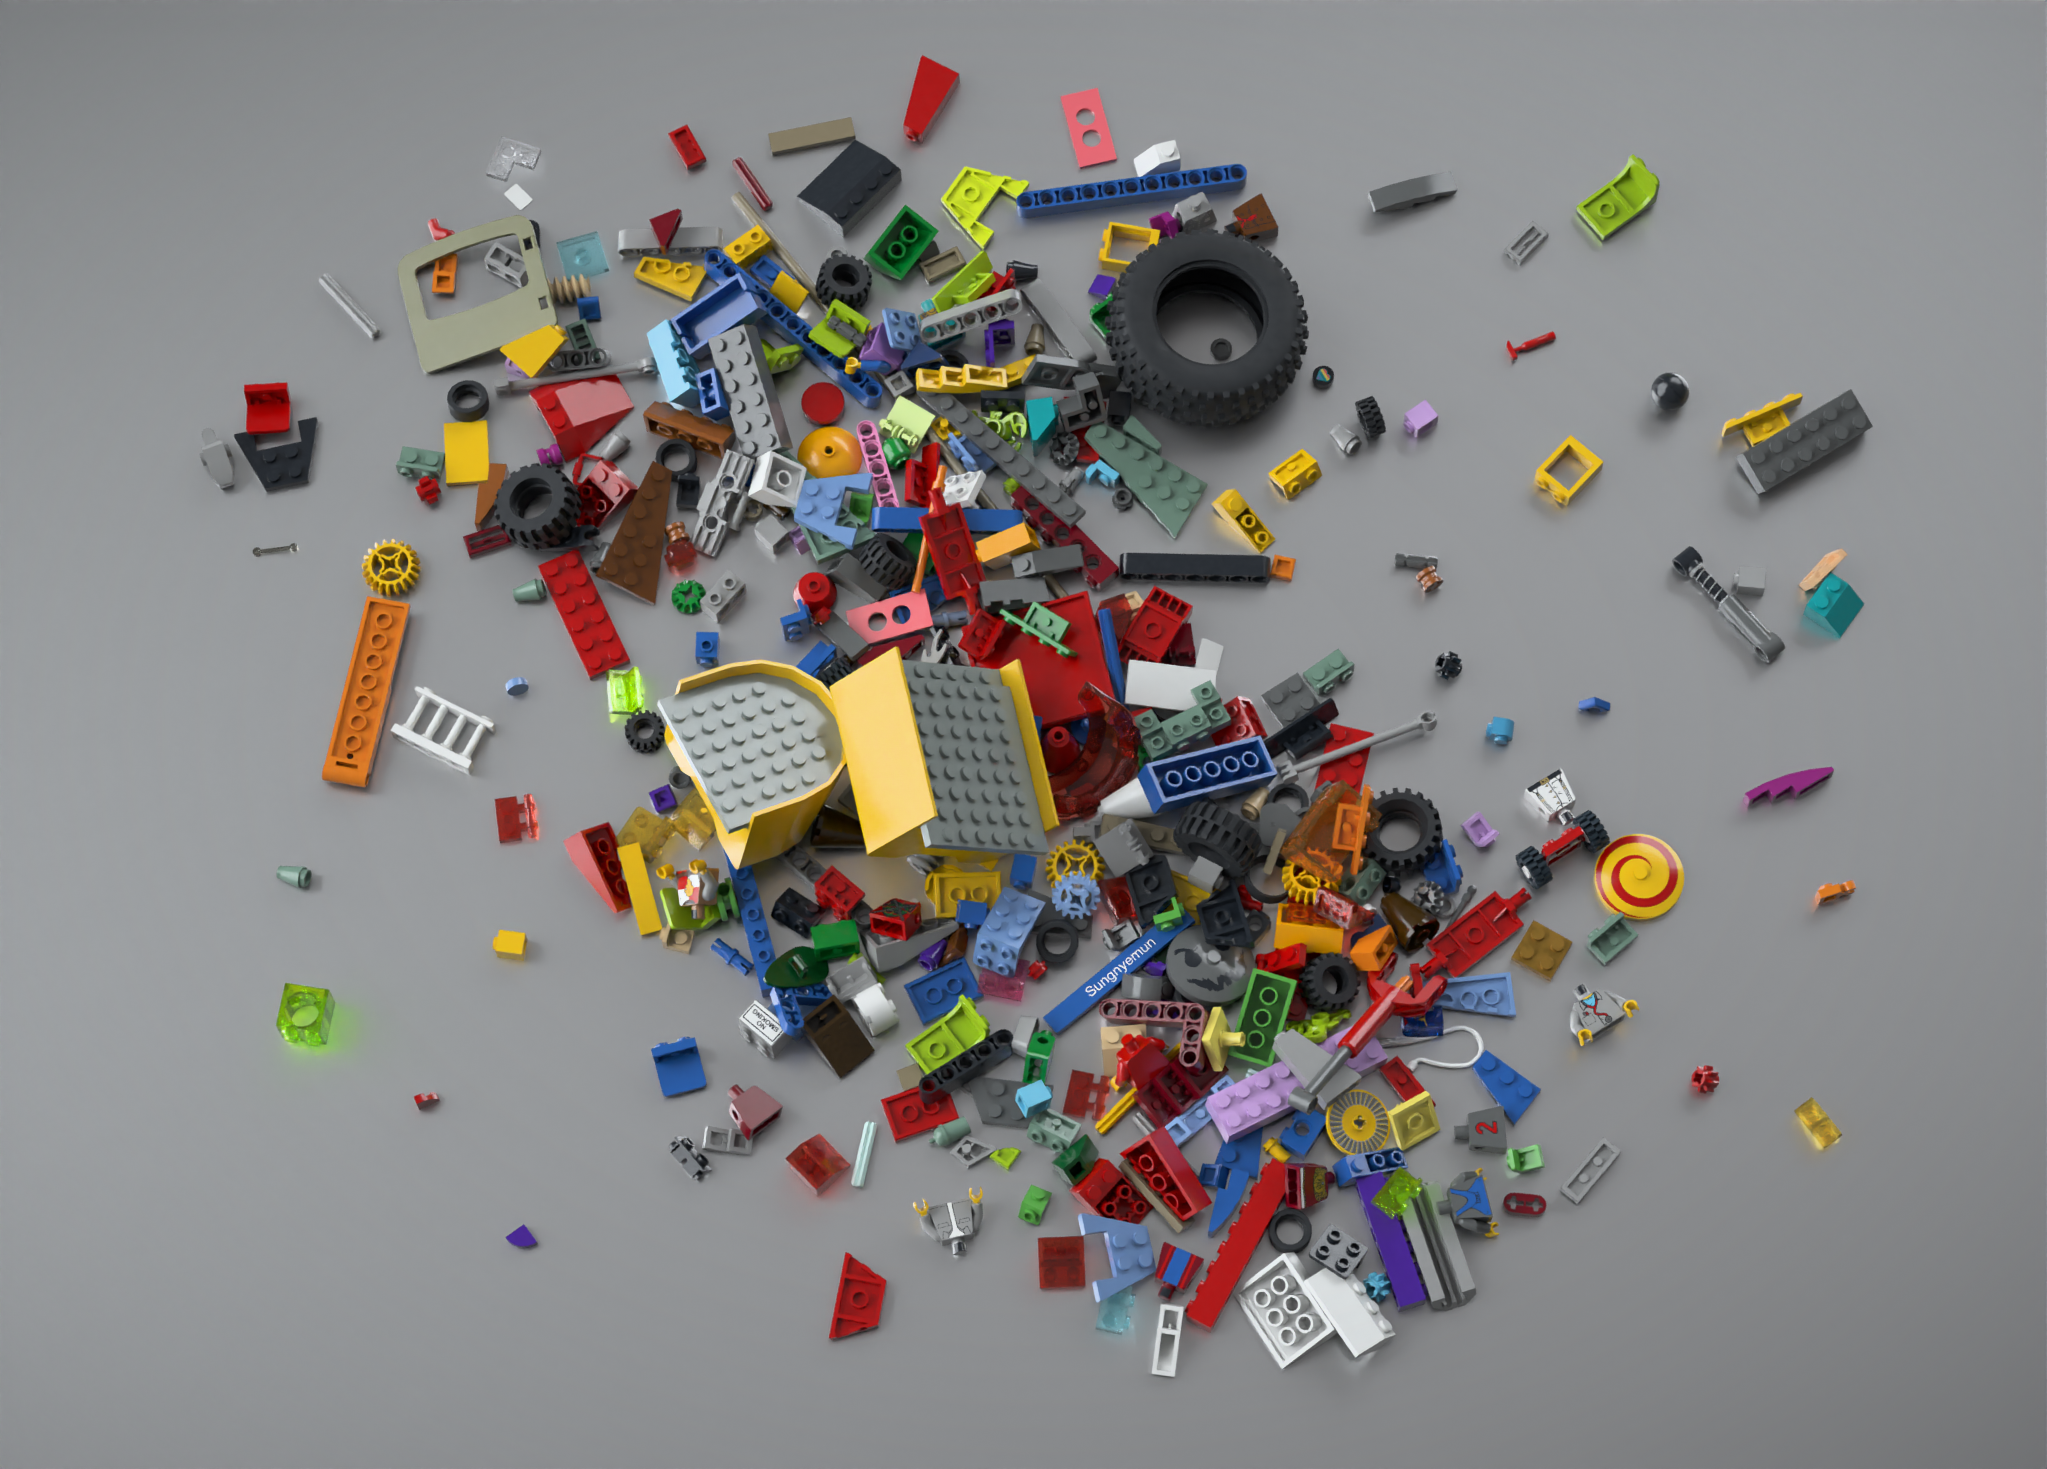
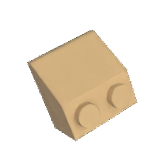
(1111, 1044)

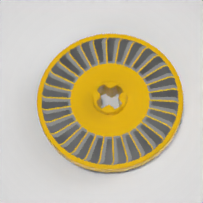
(1365, 1108)

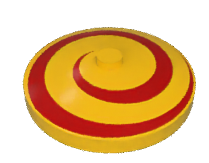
(1639, 877)

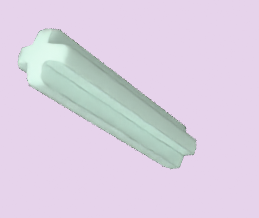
(864, 1154)

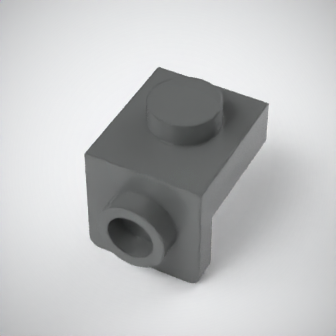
(1120, 936)

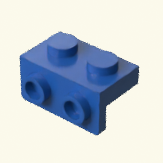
(796, 624)

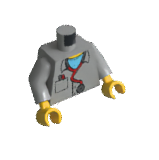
(1597, 1012)

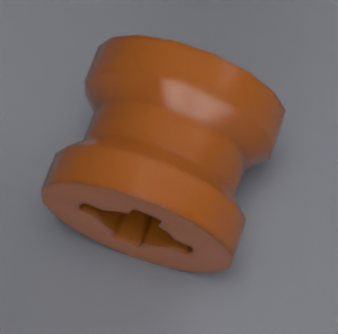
(676, 532)
(1429, 579)

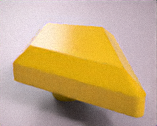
(943, 428)

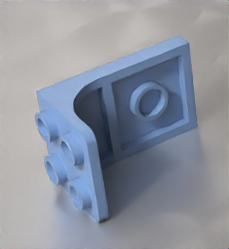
(1006, 931)

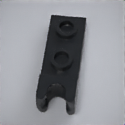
(577, 540)

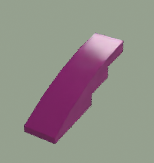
(1795, 783)

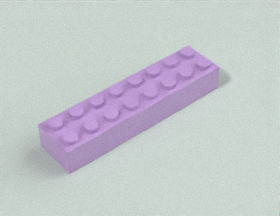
(1266, 1094)

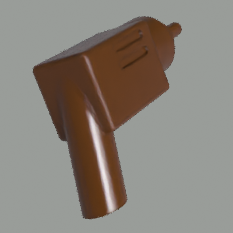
(956, 945)

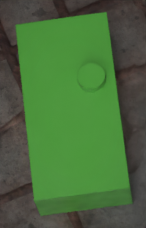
(1263, 1016)

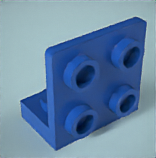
(1444, 870)

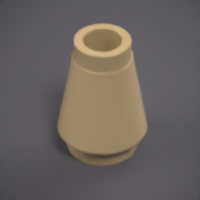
(1252, 806)

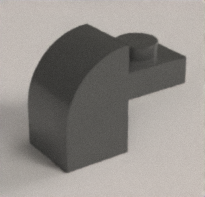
(1146, 987)

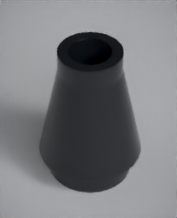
(1022, 269)

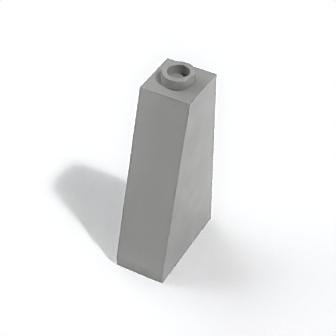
(1307, 1059)

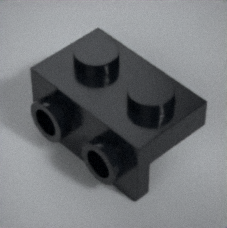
(797, 912)

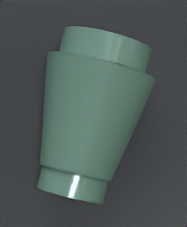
(531, 590)
(295, 875)

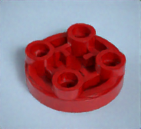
(822, 403)

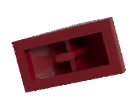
(665, 228)

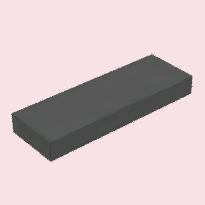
(843, 636)

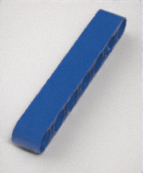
(978, 520)

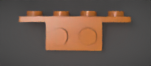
(1350, 828)

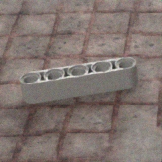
(686, 242)
(1057, 322)
(965, 324)

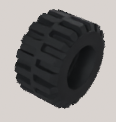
(844, 269)
(887, 561)
(1345, 978)

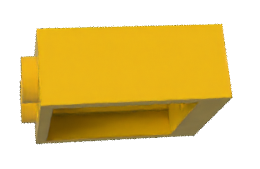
(1124, 231)
(1583, 456)

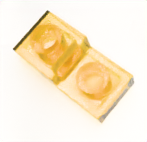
(1818, 1122)

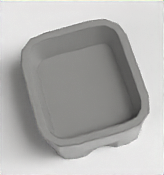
(1026, 1027)

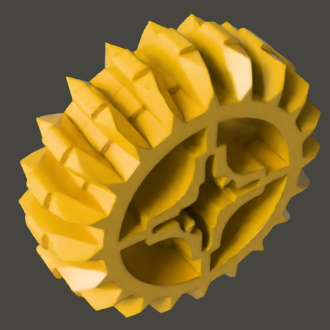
(382, 581)
(1082, 862)
(1304, 885)

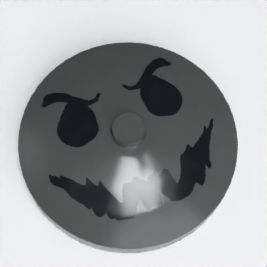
(1206, 971)

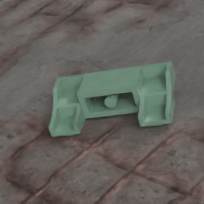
(1186, 727)

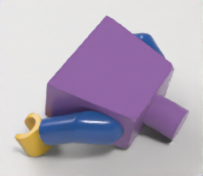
(876, 354)

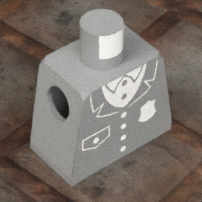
(1194, 213)

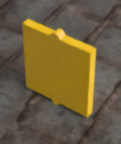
(789, 292)

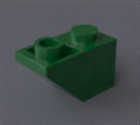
(1076, 1161)

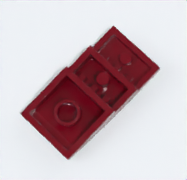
(1176, 1090)

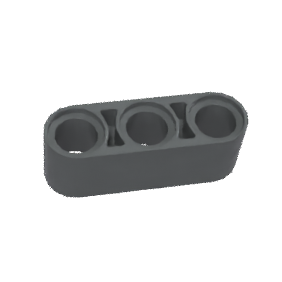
(588, 360)

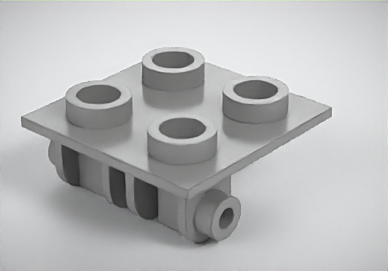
(1123, 848)

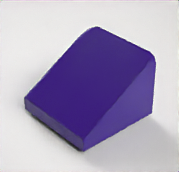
(1102, 286)

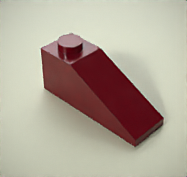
(907, 648)

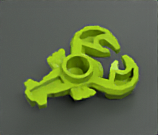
(1002, 428)
(1319, 1024)

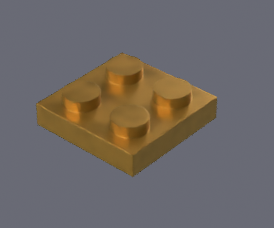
(1541, 950)

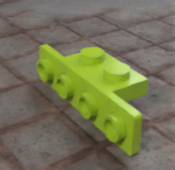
(966, 284)

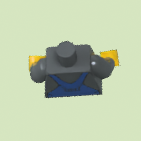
(1469, 1203)

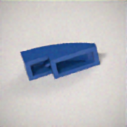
(1228, 1200)

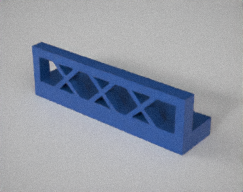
(818, 659)

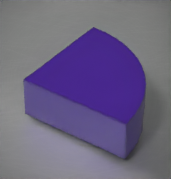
(1155, 969)
(521, 1238)

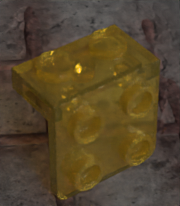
(648, 831)

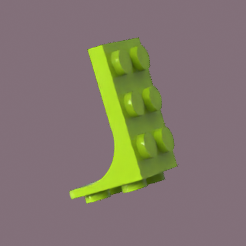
(1621, 198)
(949, 1036)

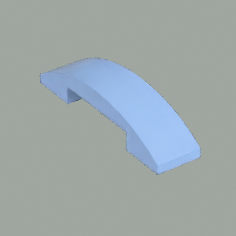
(1195, 1117)

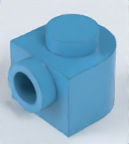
(1500, 730)

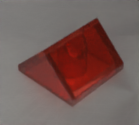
(1117, 899)

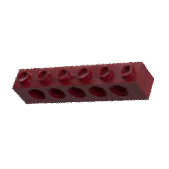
(1095, 578)

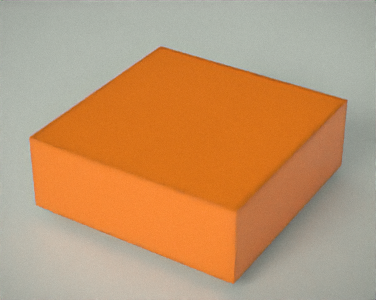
(1282, 568)

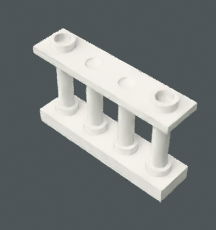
(443, 751)

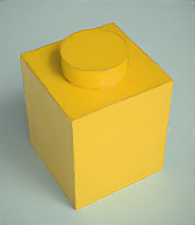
(510, 945)

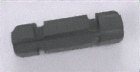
(847, 331)
(1415, 561)

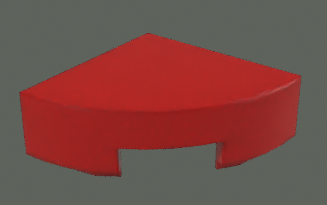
(423, 1101)

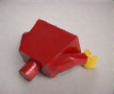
(1139, 1061)

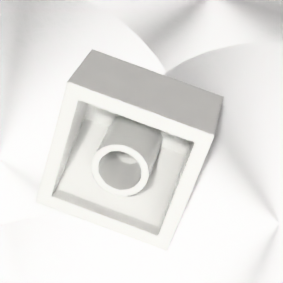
(777, 480)

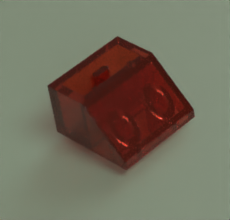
(1120, 612)
(817, 1163)
(1061, 1262)

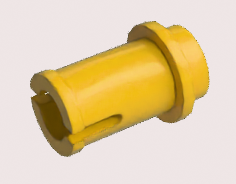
(1276, 1150)

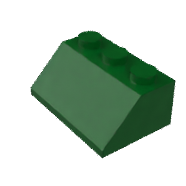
(901, 244)

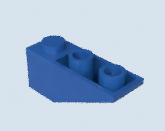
(1368, 1163)

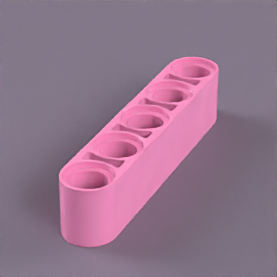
(876, 462)

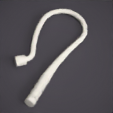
(1412, 1065)

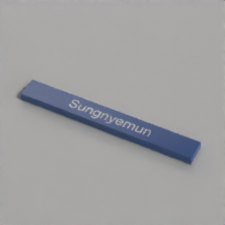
(1111, 976)

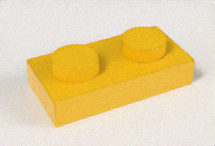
(1016, 370)

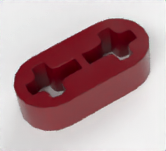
(1522, 1198)

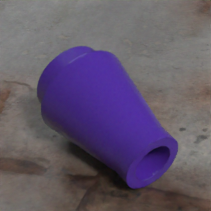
(932, 956)

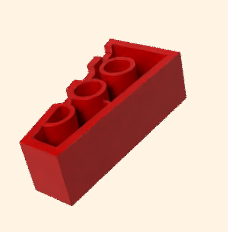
(1168, 1173)

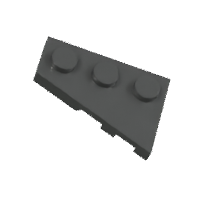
(1083, 926)

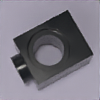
(1119, 407)
(1263, 920)

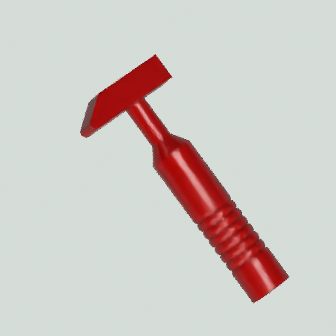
(1529, 344)

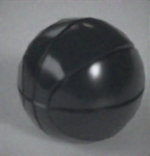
(1670, 391)

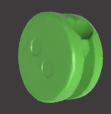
(727, 899)

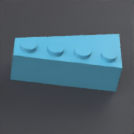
(675, 365)

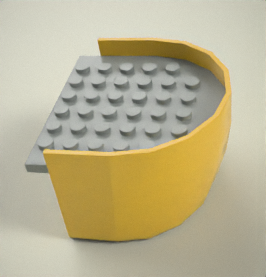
(758, 750)

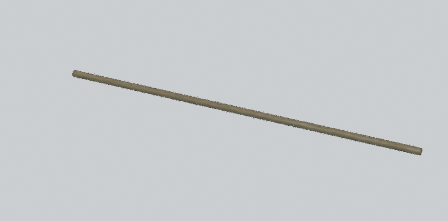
(810, 286)

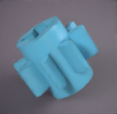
(1377, 1286)

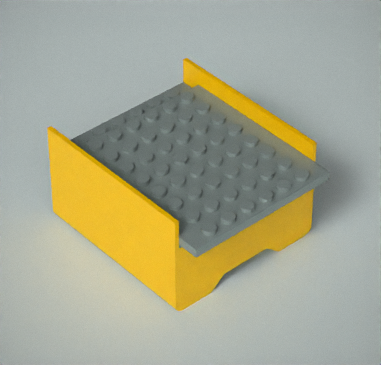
(944, 760)

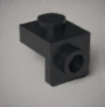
(688, 490)

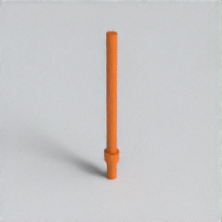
(923, 555)

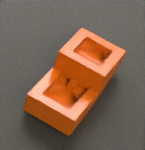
(445, 274)

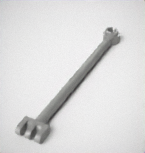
(645, 365)
(1289, 773)

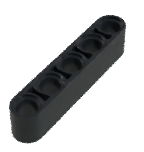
(963, 1075)

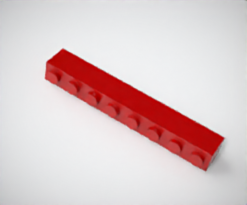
(1239, 1248)

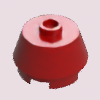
(815, 591)

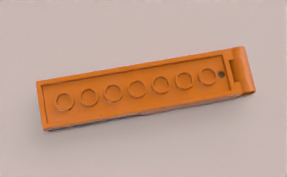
(366, 693)

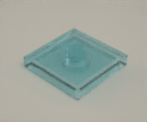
(582, 256)

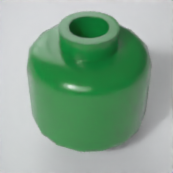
(896, 453)

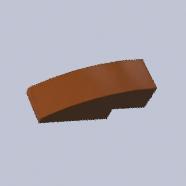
(487, 494)

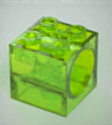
(299, 996)

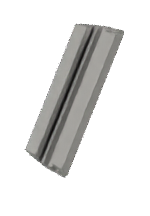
(1438, 1250)

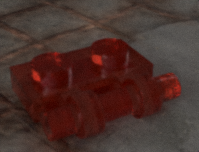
(509, 820)
(1079, 1093)

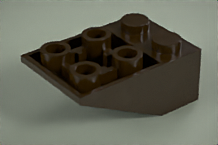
(836, 1036)

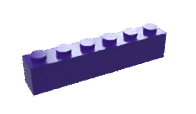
(1392, 1246)

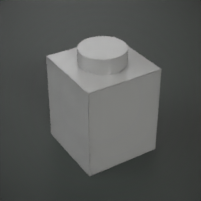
(771, 533)
(1750, 580)
(1206, 875)

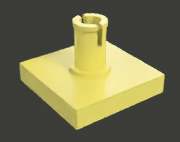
(1219, 1038)
(1414, 1120)

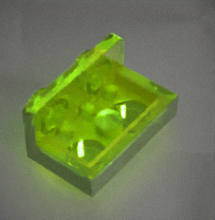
(624, 691)
(1397, 1192)

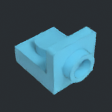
(1104, 472)

